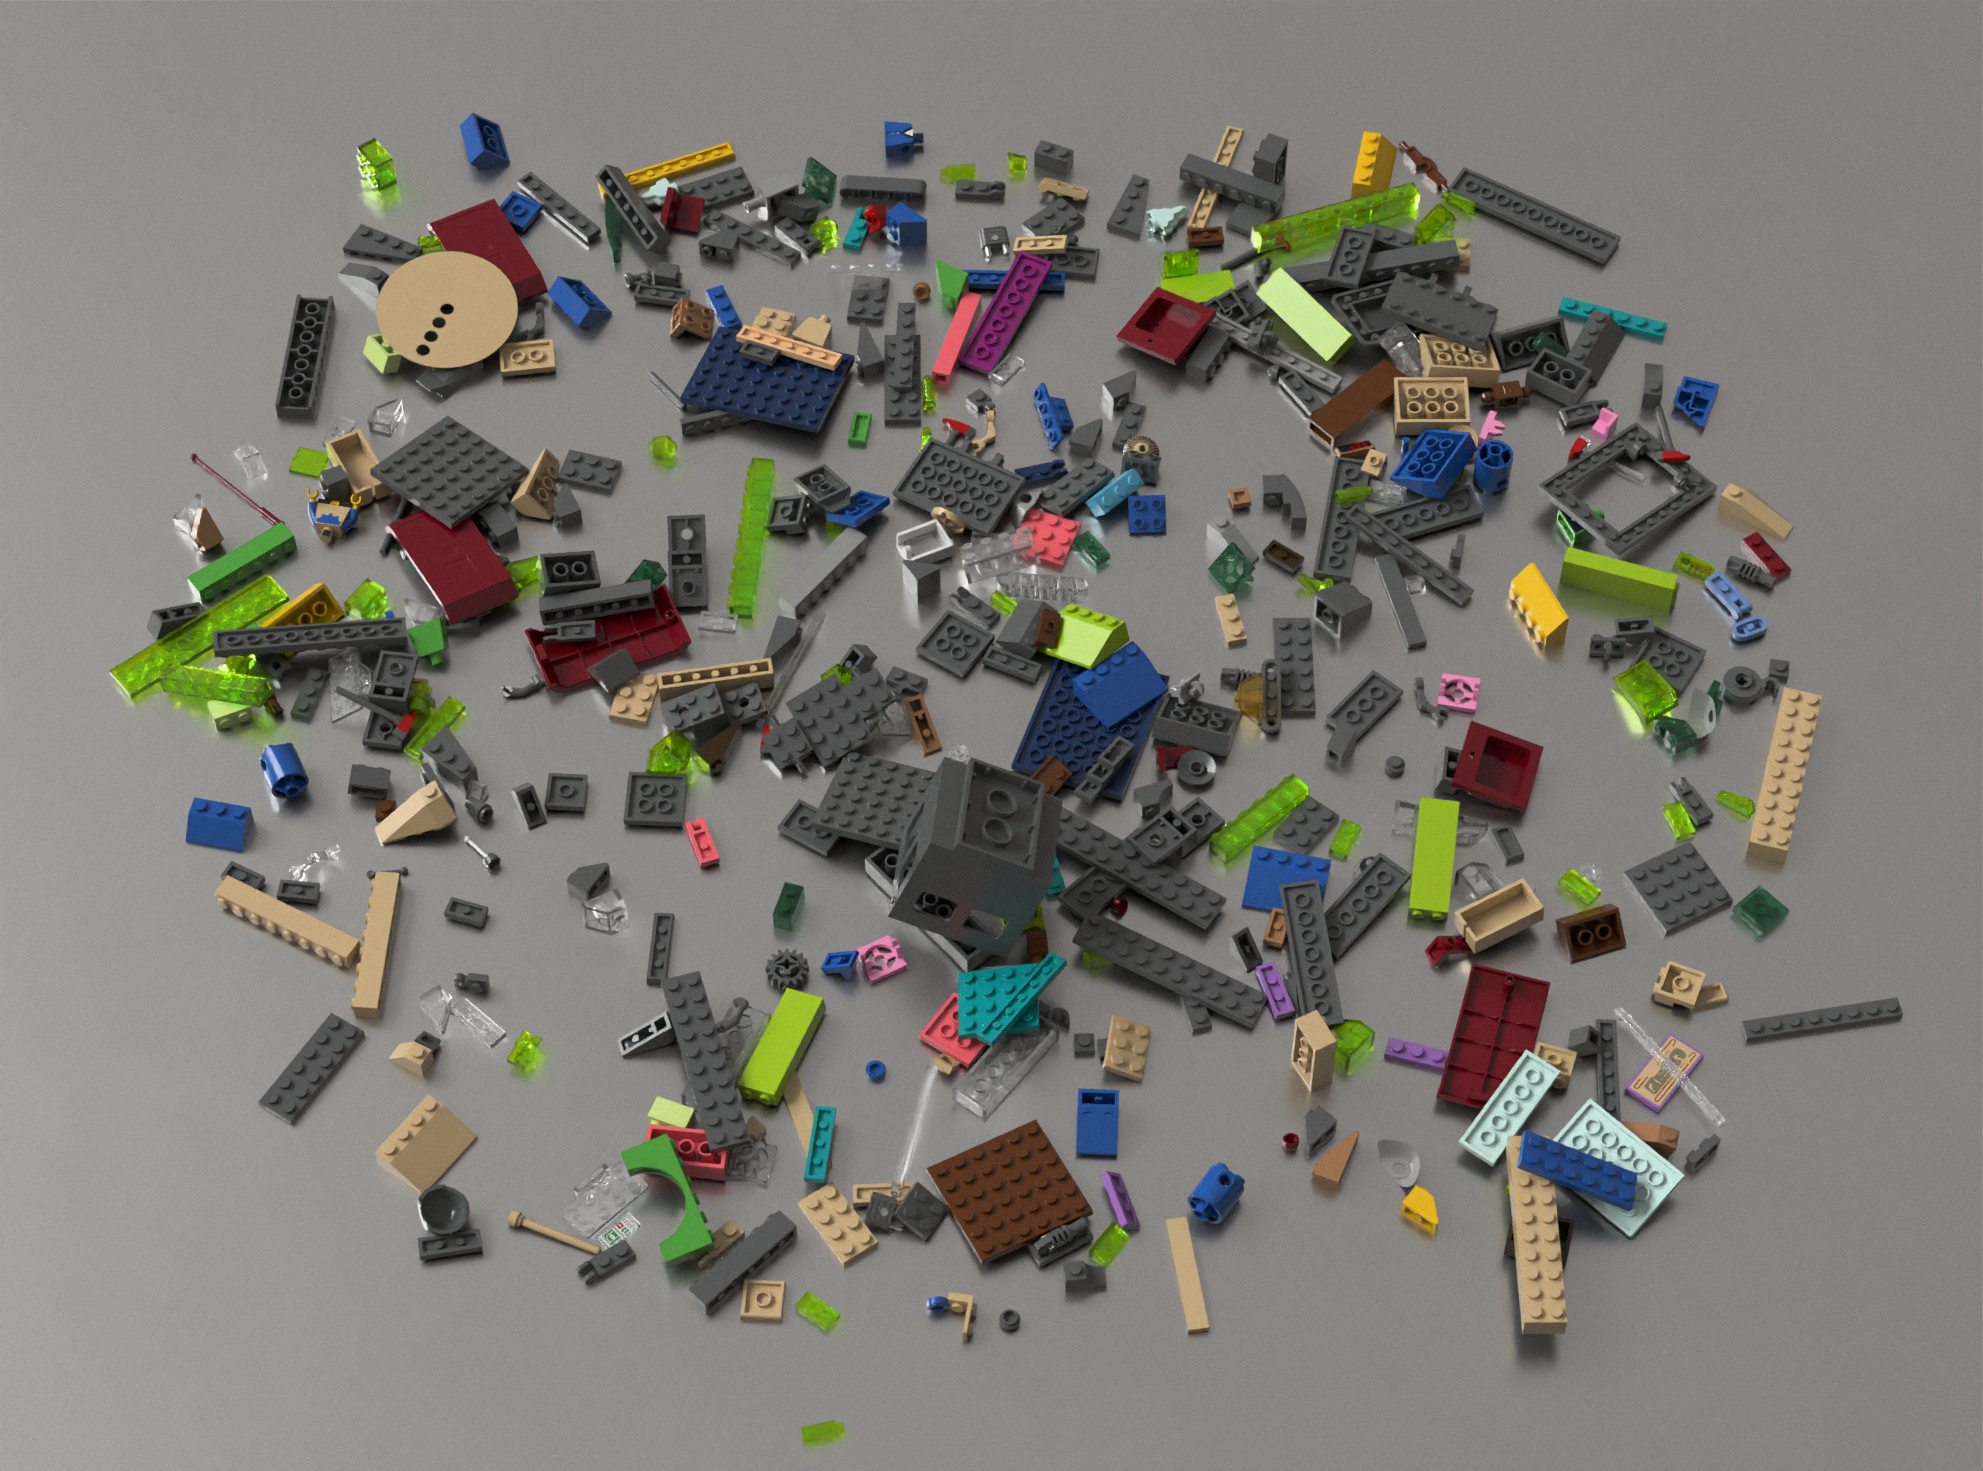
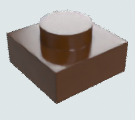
(384, 809)

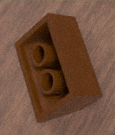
(1591, 932)

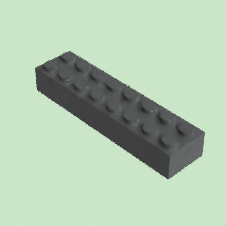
(882, 868)

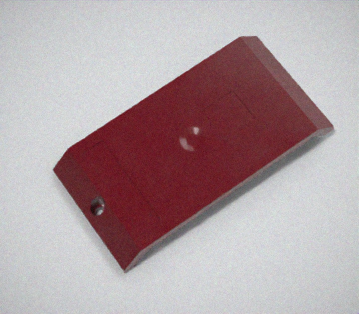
(489, 235)
(455, 565)
(646, 634)
(1491, 1033)

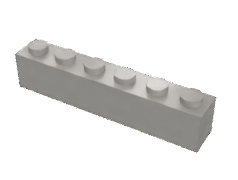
(822, 572)

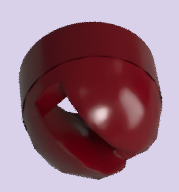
(1119, 905)
(1290, 1141)

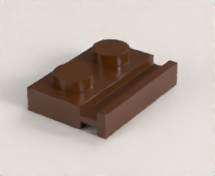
(1053, 774)

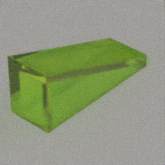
(1737, 803)

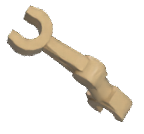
(990, 436)

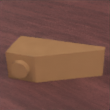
(921, 723)
(1658, 1137)
(1334, 1163)

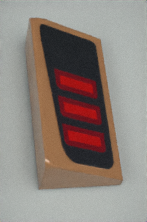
(1354, 450)

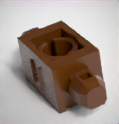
(1506, 394)
(1037, 945)

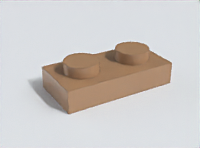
(1276, 929)

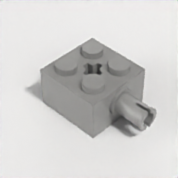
(770, 192)

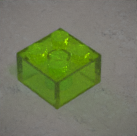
(376, 165)

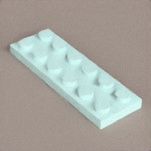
(1509, 1107)

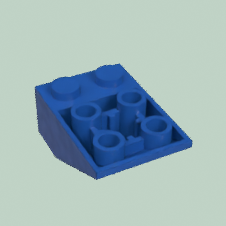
(1097, 1122)

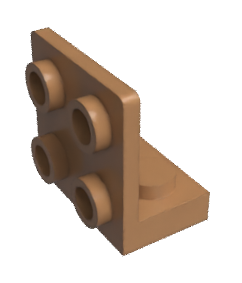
(691, 317)

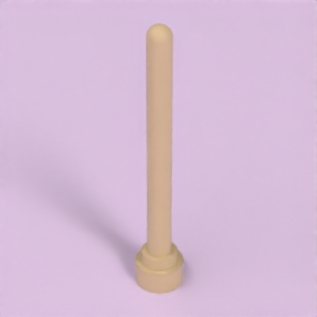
(517, 1219)

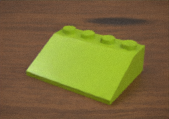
(1086, 636)

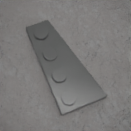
(1129, 212)
(382, 245)

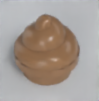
(921, 290)

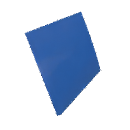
(1696, 399)

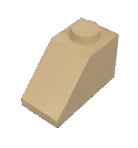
(413, 1057)

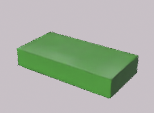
(860, 429)

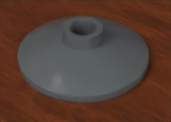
(1196, 760)

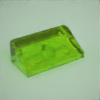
(1108, 1244)

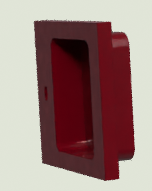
(1166, 326)
(1499, 769)

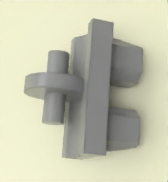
(1188, 688)

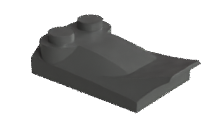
(446, 380)
(824, 488)

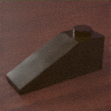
(716, 752)

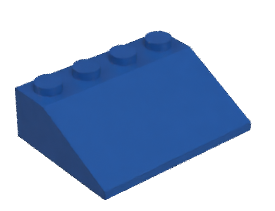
(1434, 462)
(1119, 685)
(1277, 867)

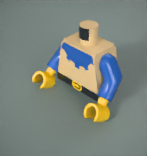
(333, 517)

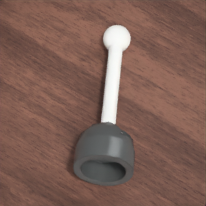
(490, 860)

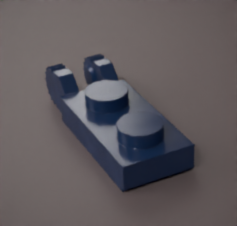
(1042, 472)

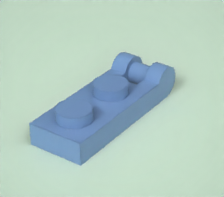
(1728, 595)

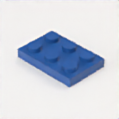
(862, 507)

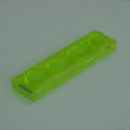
(445, 715)

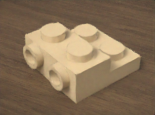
(775, 321)
(1678, 985)
(1559, 1058)

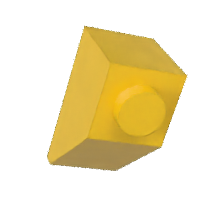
(1421, 1208)

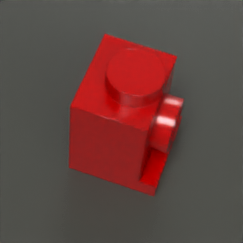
(876, 217)

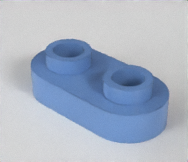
(1748, 629)

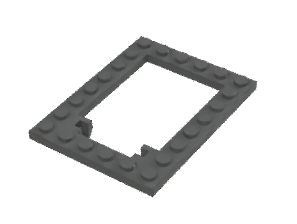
(1688, 485)

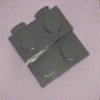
(789, 514)

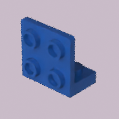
(1147, 513)

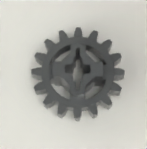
(787, 969)

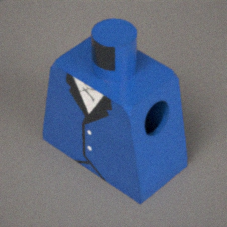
(900, 139)

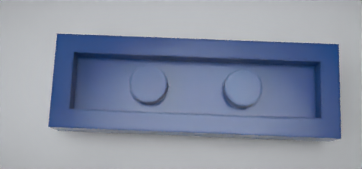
(723, 308)

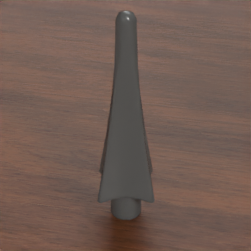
(1290, 985)

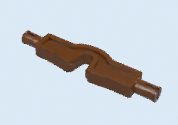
(1419, 161)

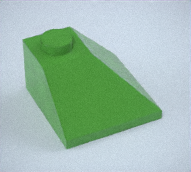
(951, 284)

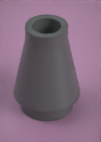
(480, 810)

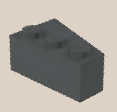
(449, 759)

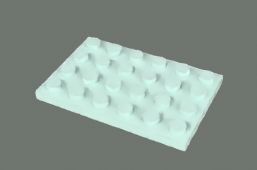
(1604, 1137)

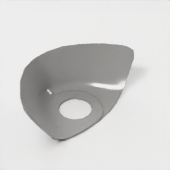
(1018, 508)
(1699, 711)
(1399, 1152)

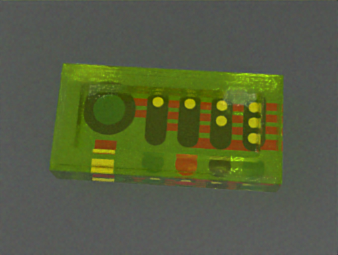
(1693, 566)

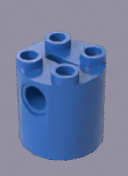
(1493, 466)
(283, 770)
(1216, 1194)

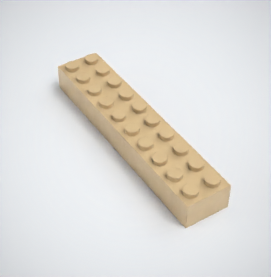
(1784, 775)
(1536, 1248)

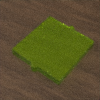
(309, 462)

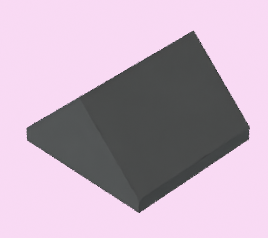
(921, 579)
(614, 670)

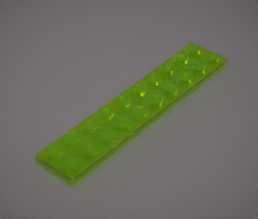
(197, 636)

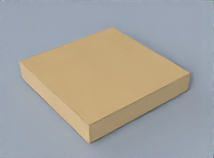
(763, 1300)

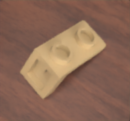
(960, 1303)

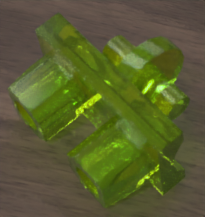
(421, 698)
(524, 1050)

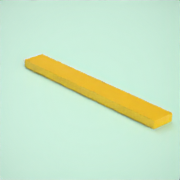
(678, 166)

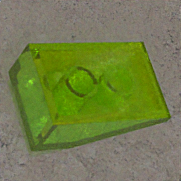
(1646, 691)

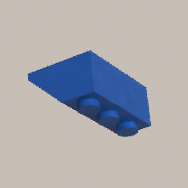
(484, 142)
(578, 302)
(218, 824)

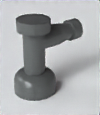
(631, 279)

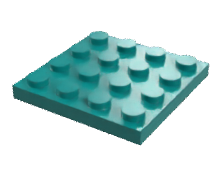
(985, 992)

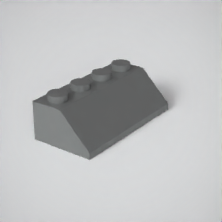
(1513, 344)
(1597, 344)

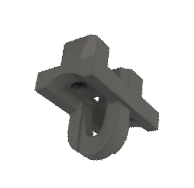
(1264, 338)
(1613, 646)

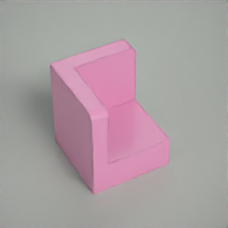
(1605, 424)

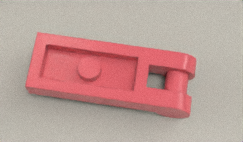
(702, 842)

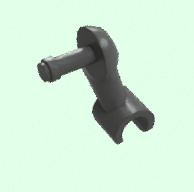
(537, 682)
(741, 1004)

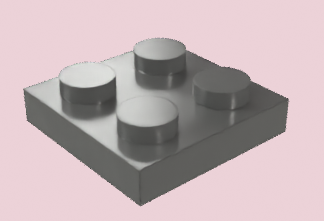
(566, 792)
(920, 1210)

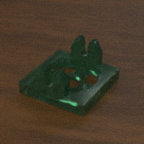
(818, 171)
(1241, 580)

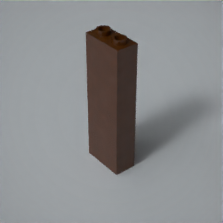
(1355, 405)

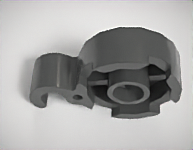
(1745, 685)

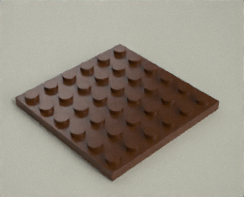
(1009, 1191)

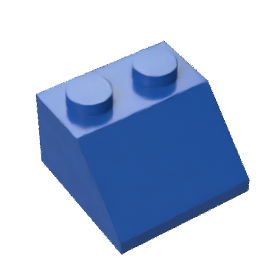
(906, 226)

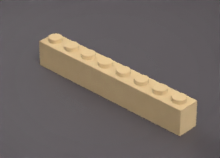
(287, 921)
(377, 945)

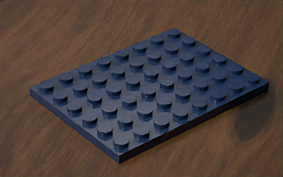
(781, 394)
(1076, 736)

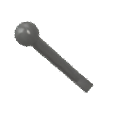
(371, 874)

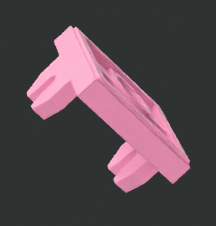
(1491, 428)
(1460, 680)
(887, 942)

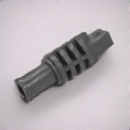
(1750, 571)
(1235, 676)
(1060, 1236)

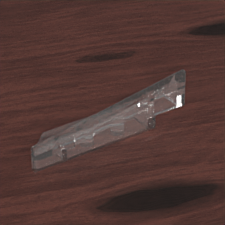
(1407, 817)

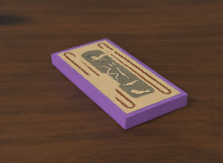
(1653, 1084)

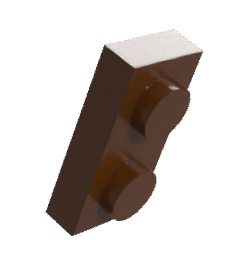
(1205, 236)

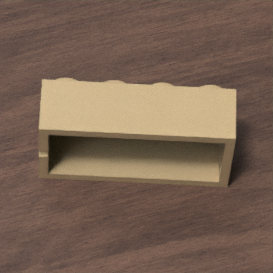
(357, 459)
(1499, 915)

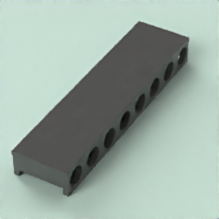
(304, 357)

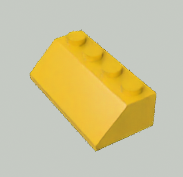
(1373, 165)
(1539, 606)
(311, 607)

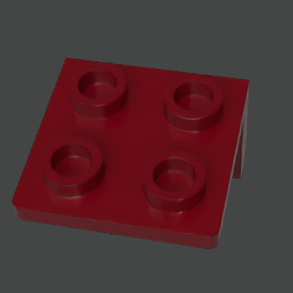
(682, 211)

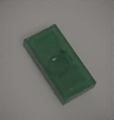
(1544, 341)
(1091, 548)

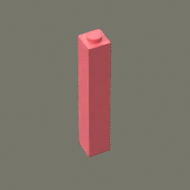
(956, 338)

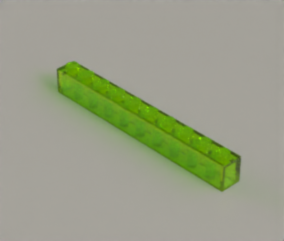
(1334, 216)
(752, 537)

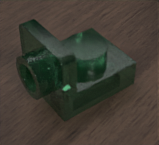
(1715, 694)

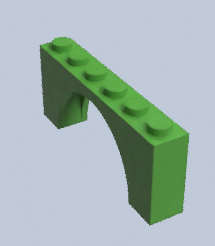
(659, 1158)

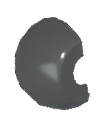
(443, 1210)

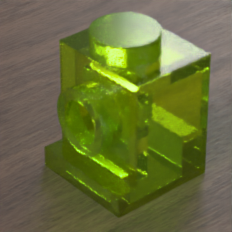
(824, 229)

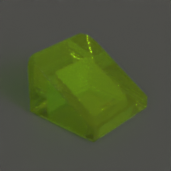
(1016, 162)

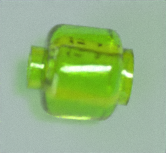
(662, 447)

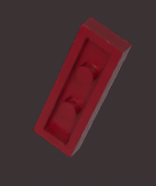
(1766, 556)

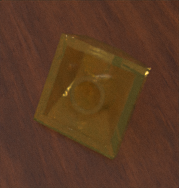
(1251, 698)

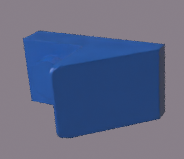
(841, 962)

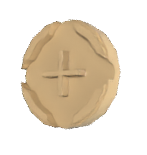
(948, 519)

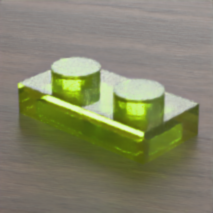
(1345, 839)
(1579, 887)

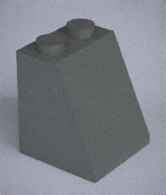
(1341, 608)

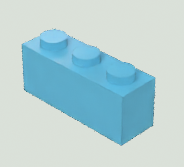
(1114, 492)

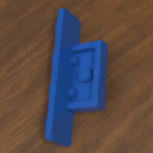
(1053, 415)

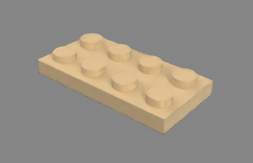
(838, 1223)

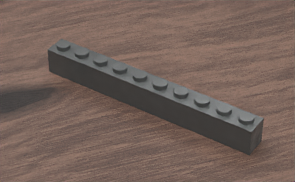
(1386, 264)

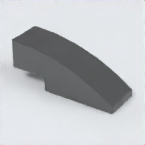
(1293, 504)

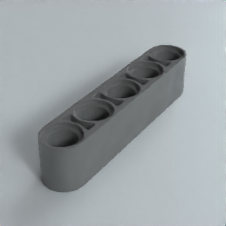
(883, 189)

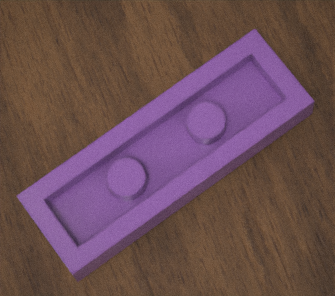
(1275, 990)
(1416, 1054)
(1120, 1200)

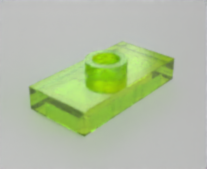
(1678, 820)
(817, 1311)

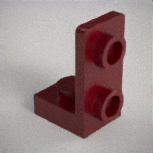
(1170, 756)
(1446, 945)

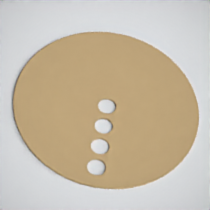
(481, 316)

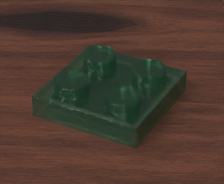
(1760, 910)

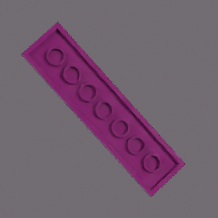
(1005, 313)

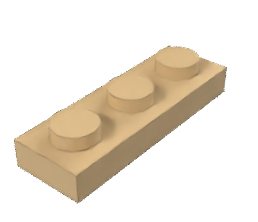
(1041, 244)
(1230, 619)
(863, 1192)

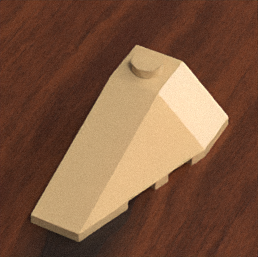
(538, 488)
(1751, 508)
(420, 813)

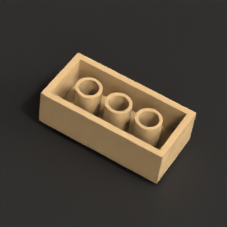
(1314, 1050)

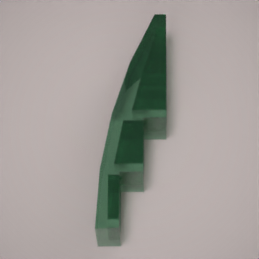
(613, 229)

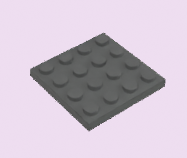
(1677, 887)

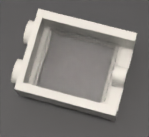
(925, 543)

